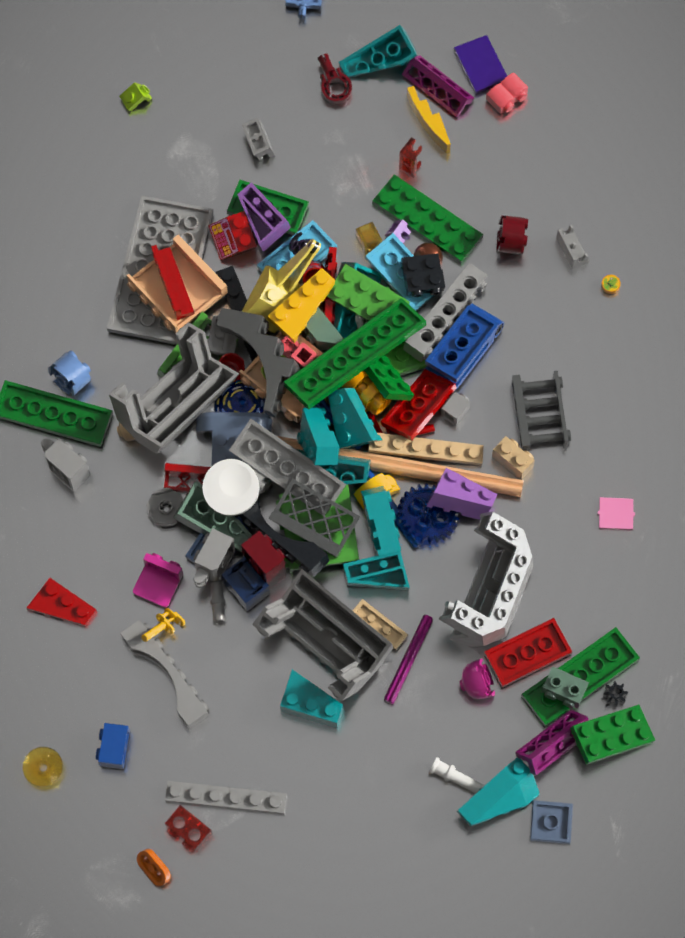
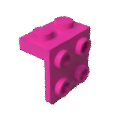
(158, 580)

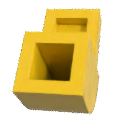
(379, 480)

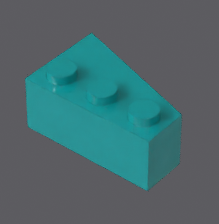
(316, 437)
(381, 520)
(310, 702)

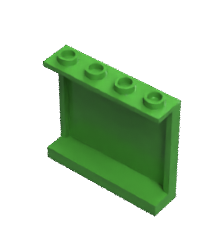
(350, 550)

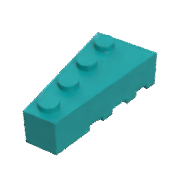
(348, 469)

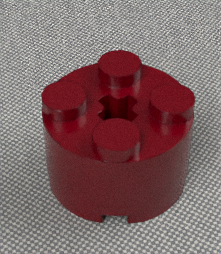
(511, 235)

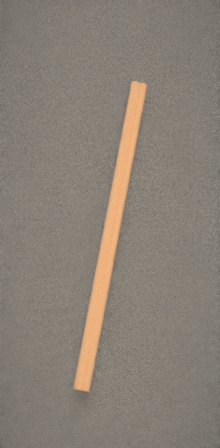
(427, 471)

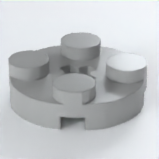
(156, 502)

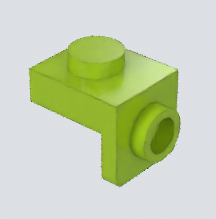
(135, 95)

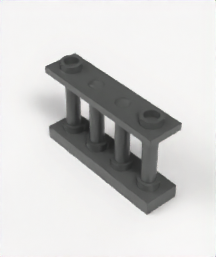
(523, 404)

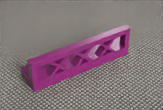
(442, 81)
(555, 747)

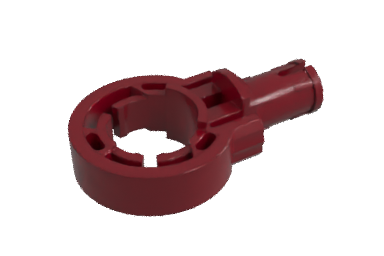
(329, 71)

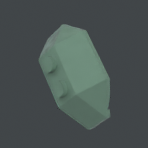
(321, 332)

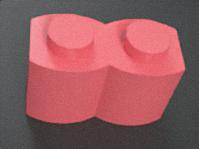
(507, 93)

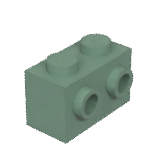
(564, 687)

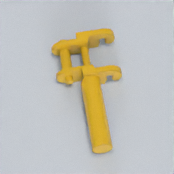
(164, 624)

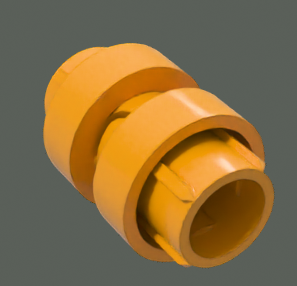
(368, 393)

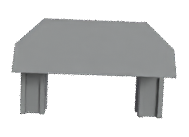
(177, 396)
(495, 587)
(328, 631)

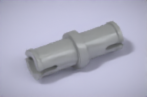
(217, 602)

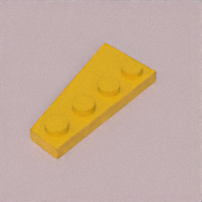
(296, 310)

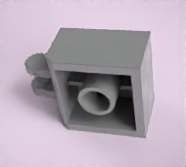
(65, 463)
(213, 557)

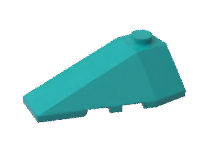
(507, 791)

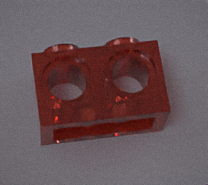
(191, 825)

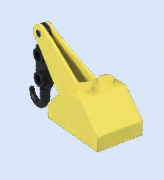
(275, 285)

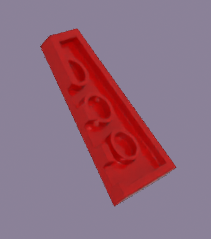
(331, 269)

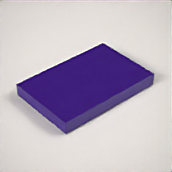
(480, 64)

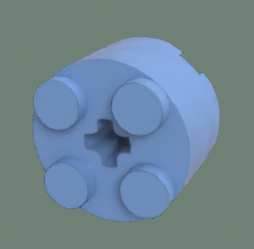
(70, 373)

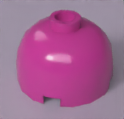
(477, 680)

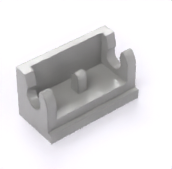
(257, 138)
(571, 247)

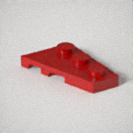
(61, 603)

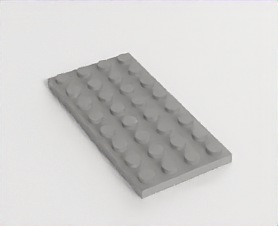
(154, 224)

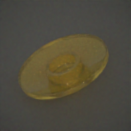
(37, 758)

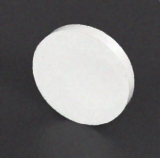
(231, 487)

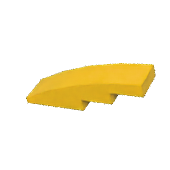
(431, 123)

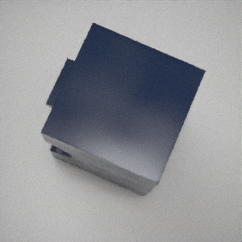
(245, 584)

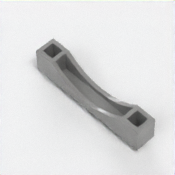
(188, 705)

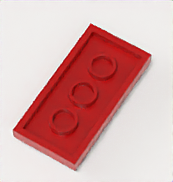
(410, 417)
(528, 652)

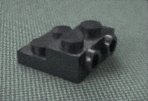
(423, 275)

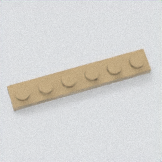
(428, 449)

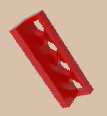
(172, 282)
(183, 471)

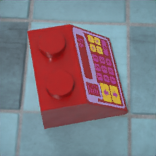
(232, 236)

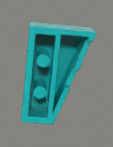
(350, 419)
(378, 572)

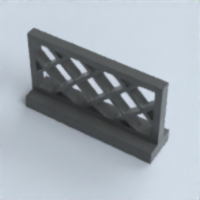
(307, 533)

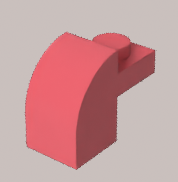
(300, 353)

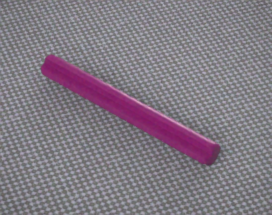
(408, 659)

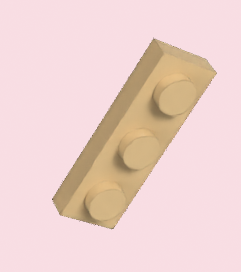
(381, 624)

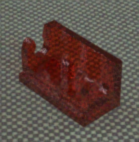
(408, 158)

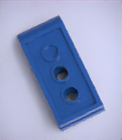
(464, 344)

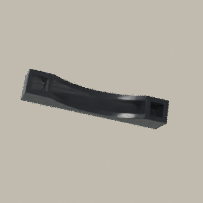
(305, 554)

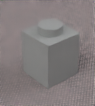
(456, 408)

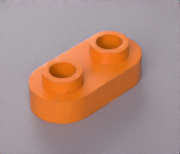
(153, 867)

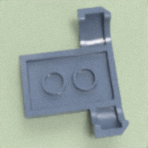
(226, 429)

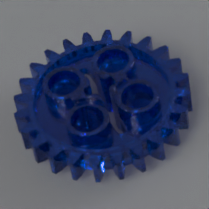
(412, 516)

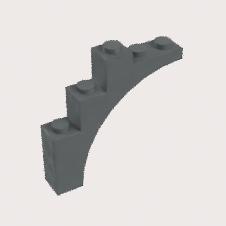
(277, 369)

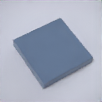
(551, 822)

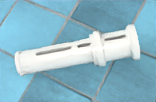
(450, 774)

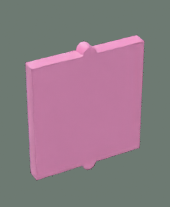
(616, 513)

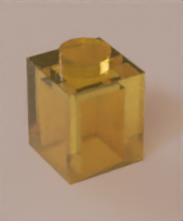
(368, 237)

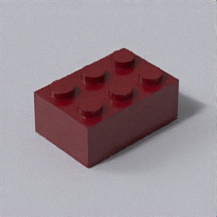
(265, 558)

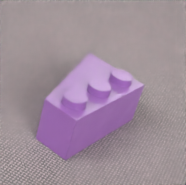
(263, 216)
(461, 495)

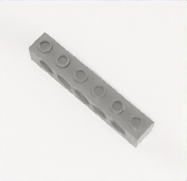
(469, 276)

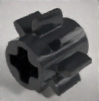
(611, 697)

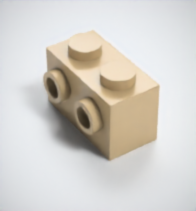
(513, 457)

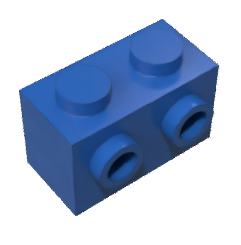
(113, 745)

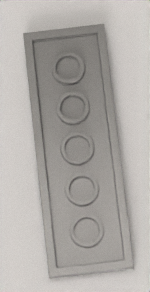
(283, 462)

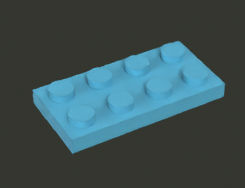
(282, 254)
(387, 262)

